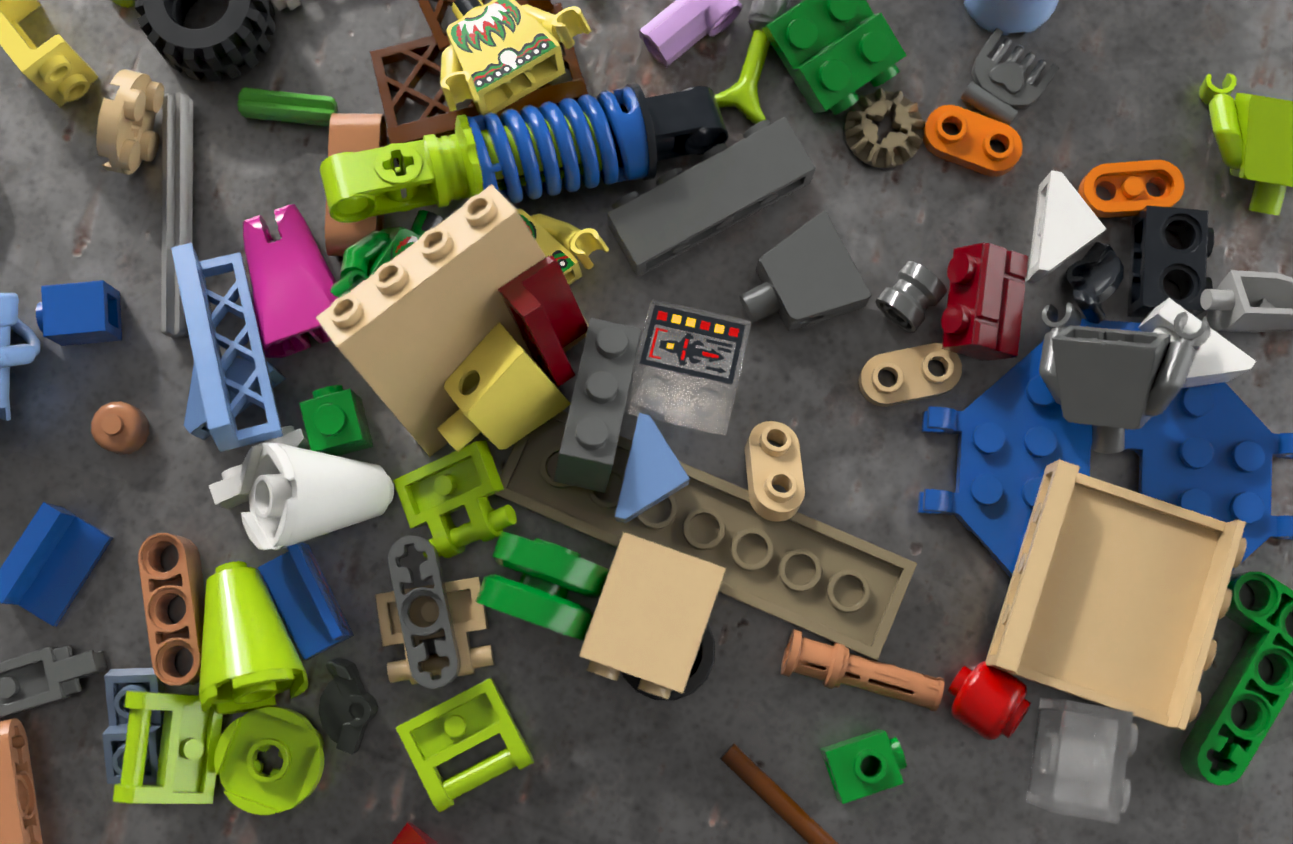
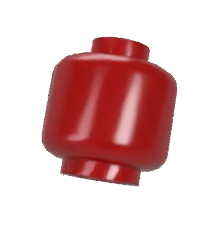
(989, 701)

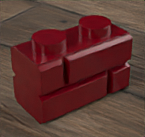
(984, 302)

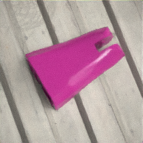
(287, 282)

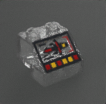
(688, 367)

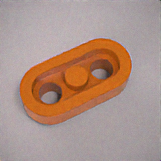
(972, 143)
(1128, 187)

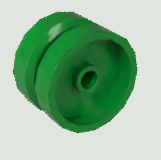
(544, 582)

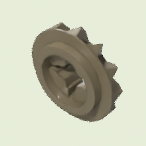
(895, 148)

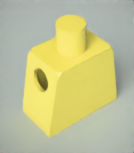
(499, 394)

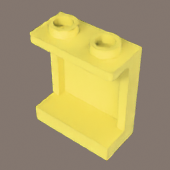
(53, 65)

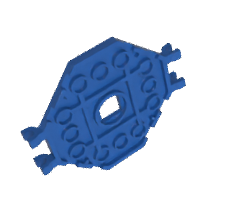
(1197, 455)

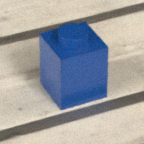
(80, 313)

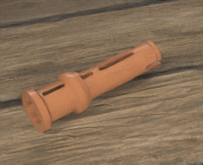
(837, 666)

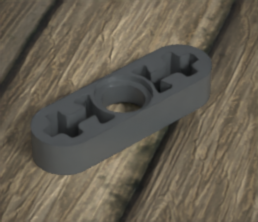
(403, 575)

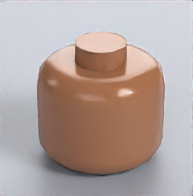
(120, 428)

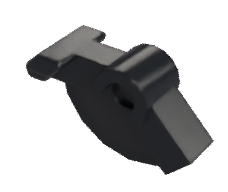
(1095, 280)

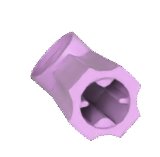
(685, 24)

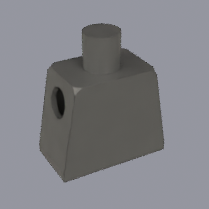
(807, 278)

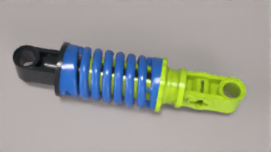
(525, 149)

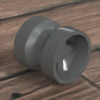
(911, 296)

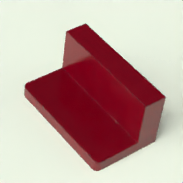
(545, 315)

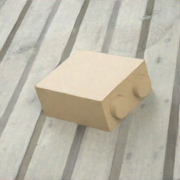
(651, 615)

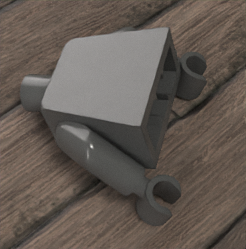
(1114, 374)

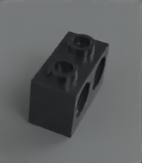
(1156, 260)

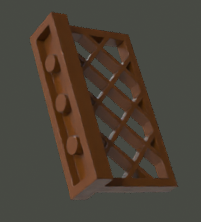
(445, 122)

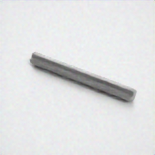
(176, 203)

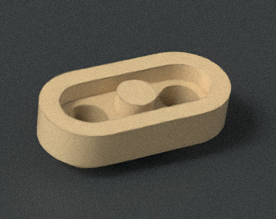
(911, 375)
(772, 466)

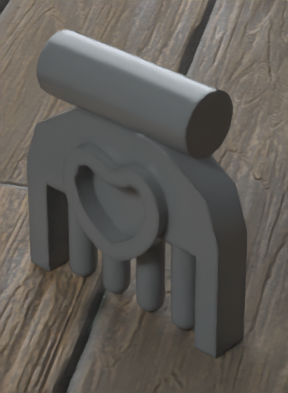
(1002, 87)

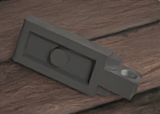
(45, 677)

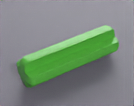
(286, 106)

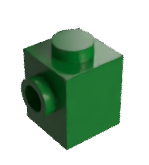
(336, 421)
(864, 765)

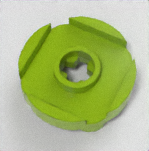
(242, 773)

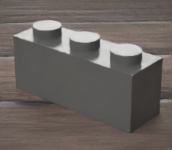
(597, 405)

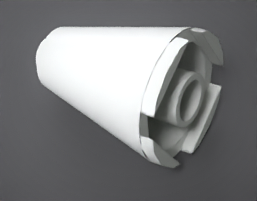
(307, 494)

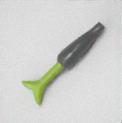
(744, 93)

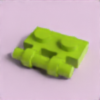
(448, 486)

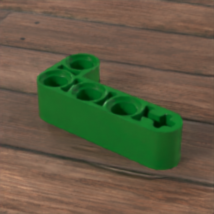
(1243, 683)

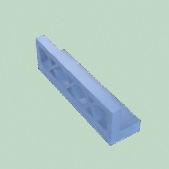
(206, 345)

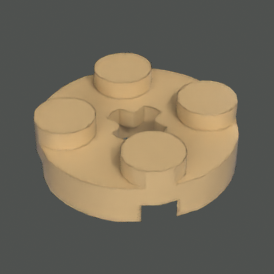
(128, 122)

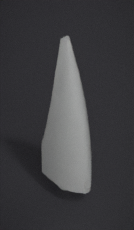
(1250, 302)

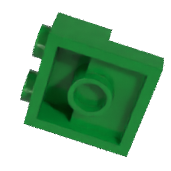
(834, 50)

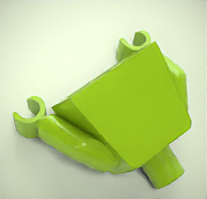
(1253, 140)

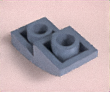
(114, 737)

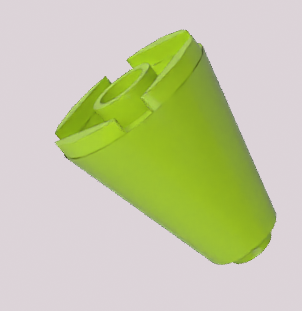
(245, 645)

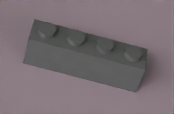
(710, 196)

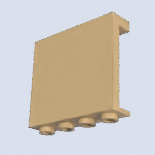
(432, 309)
(1117, 597)

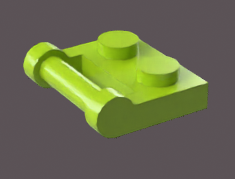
(456, 728)
(186, 750)

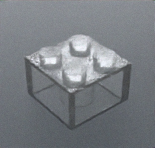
(1081, 760)

